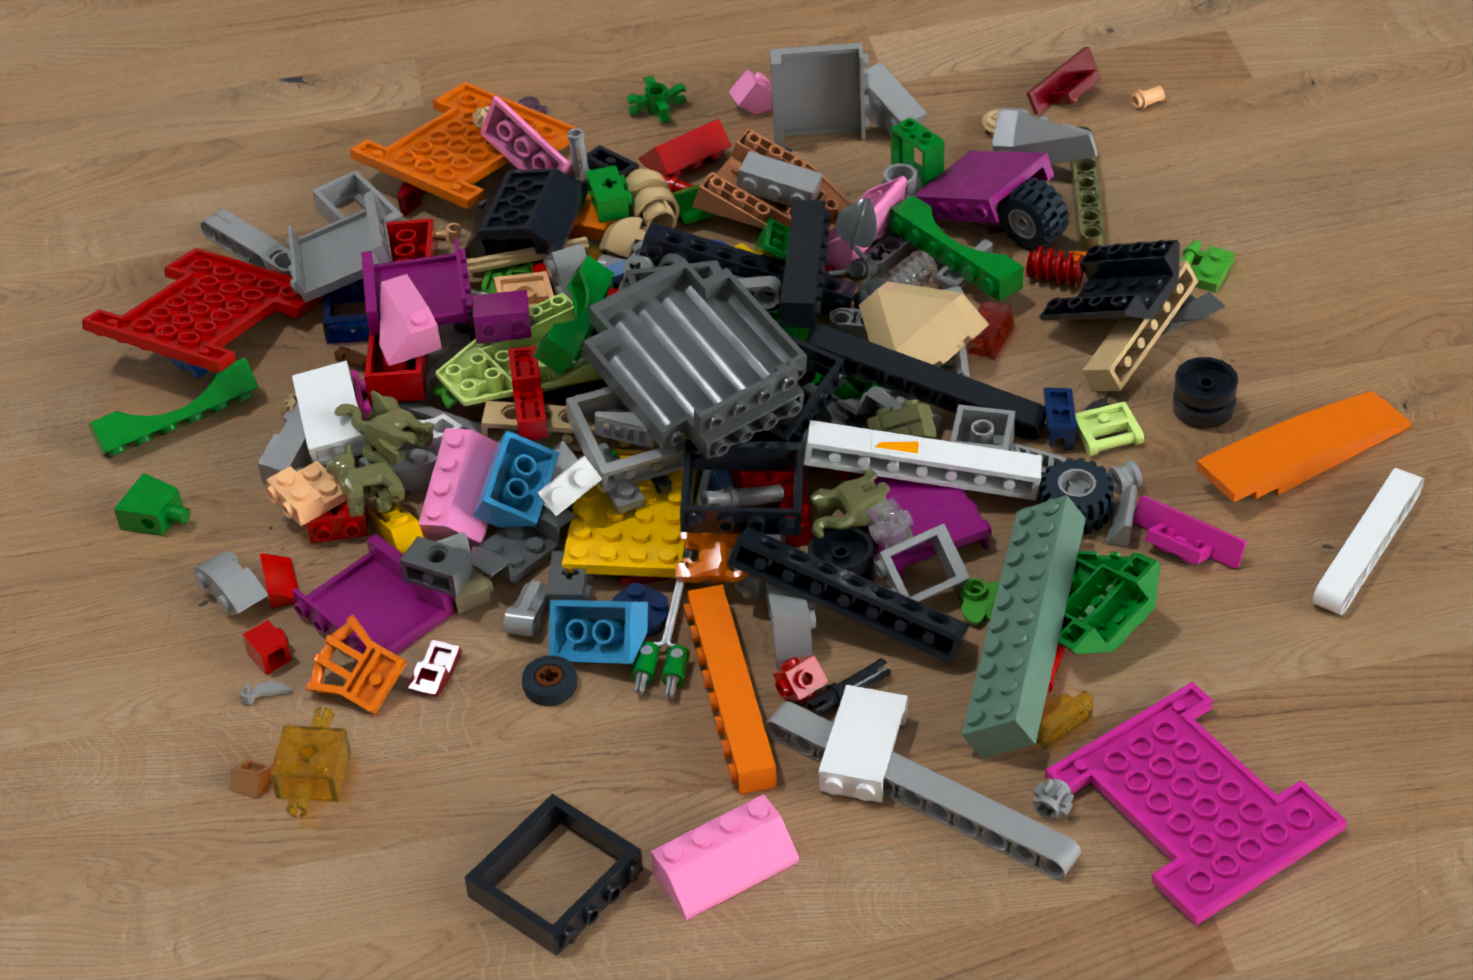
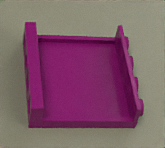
(981, 181)
(439, 280)
(929, 508)
(375, 593)

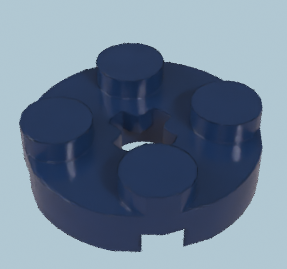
(657, 604)

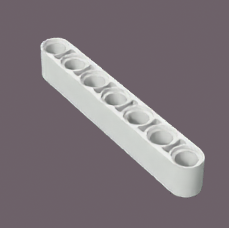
(1368, 541)

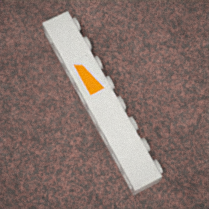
(923, 460)

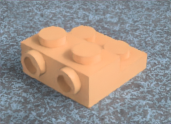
(536, 284)
(305, 492)

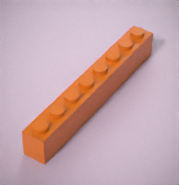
(731, 690)

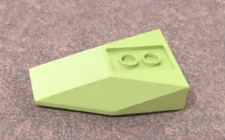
(483, 369)

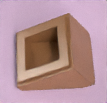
(249, 778)

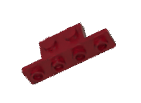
(1066, 82)

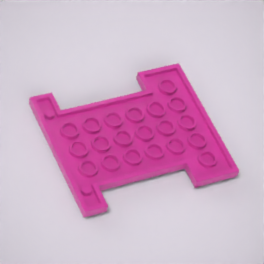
(1199, 804)

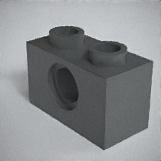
(436, 566)

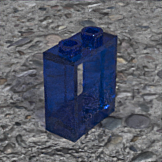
(339, 327)

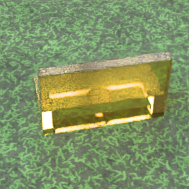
(1063, 717)

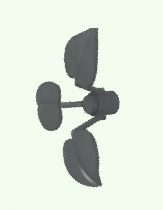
(859, 226)

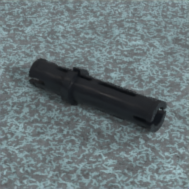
(834, 691)

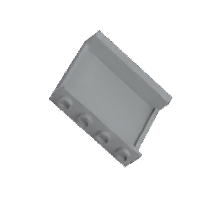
(819, 90)
(332, 254)

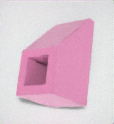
(753, 92)

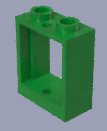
(912, 134)

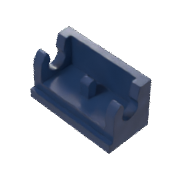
(1060, 415)

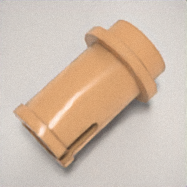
(1141, 99)

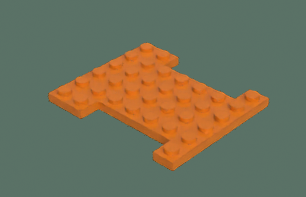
(450, 151)

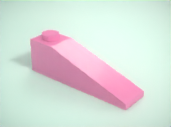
(405, 322)

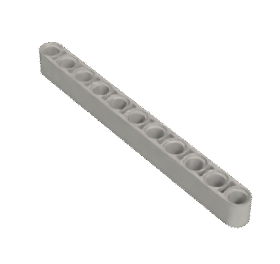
(940, 798)

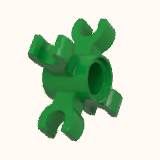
(656, 99)

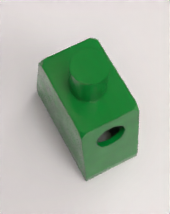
(151, 507)

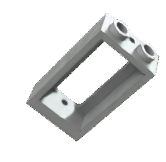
(350, 188)

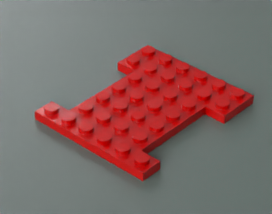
(202, 309)

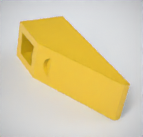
(396, 527)

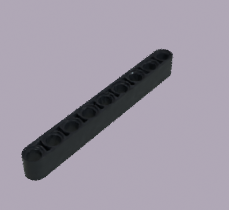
(925, 380)

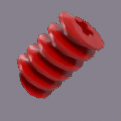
(1054, 267)

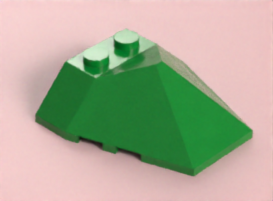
(1108, 600)

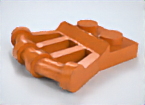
(370, 678)

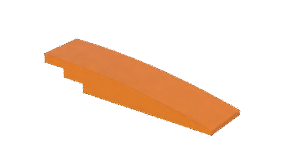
(1301, 447)

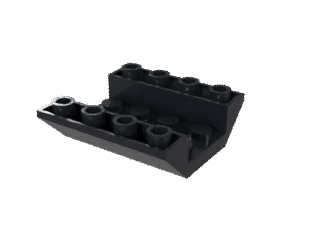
(528, 205)
(1122, 283)

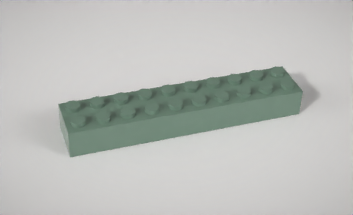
(1024, 628)

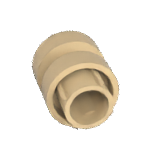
(652, 198)

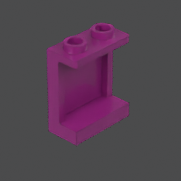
(501, 316)

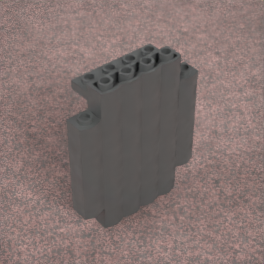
(696, 358)

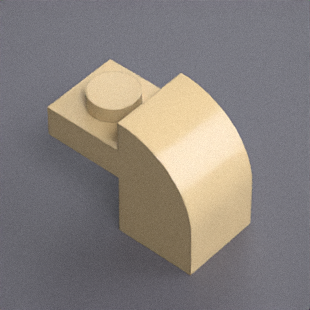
(621, 236)

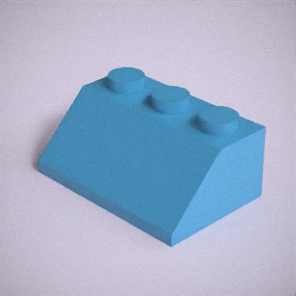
(512, 482)
(597, 630)

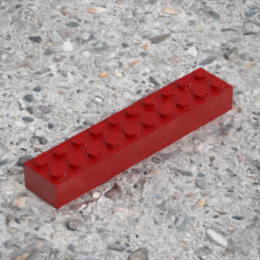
(409, 378)

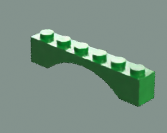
(988, 271)
(565, 340)
(120, 429)

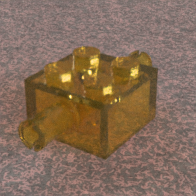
(310, 763)

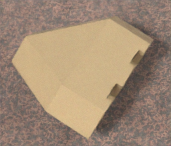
(921, 321)

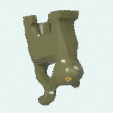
(388, 426)
(366, 481)
(851, 499)

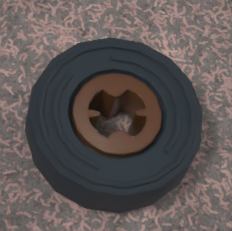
(549, 693)

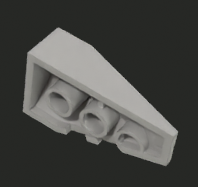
(1026, 133)

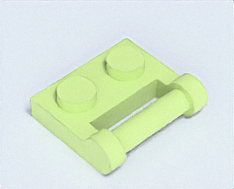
(1107, 421)

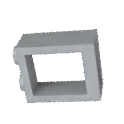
(946, 553)

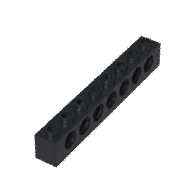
(664, 240)
(848, 594)

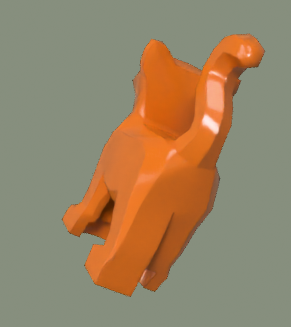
(713, 559)

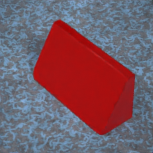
(279, 579)

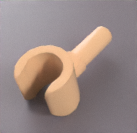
(452, 232)

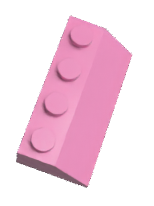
(520, 141)
(882, 198)
(457, 486)
(724, 857)

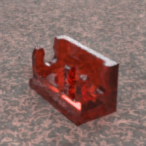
(995, 335)

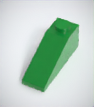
(773, 240)

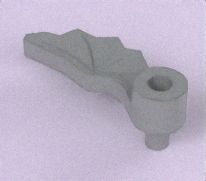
(263, 689)

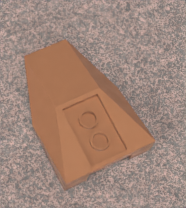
(722, 196)

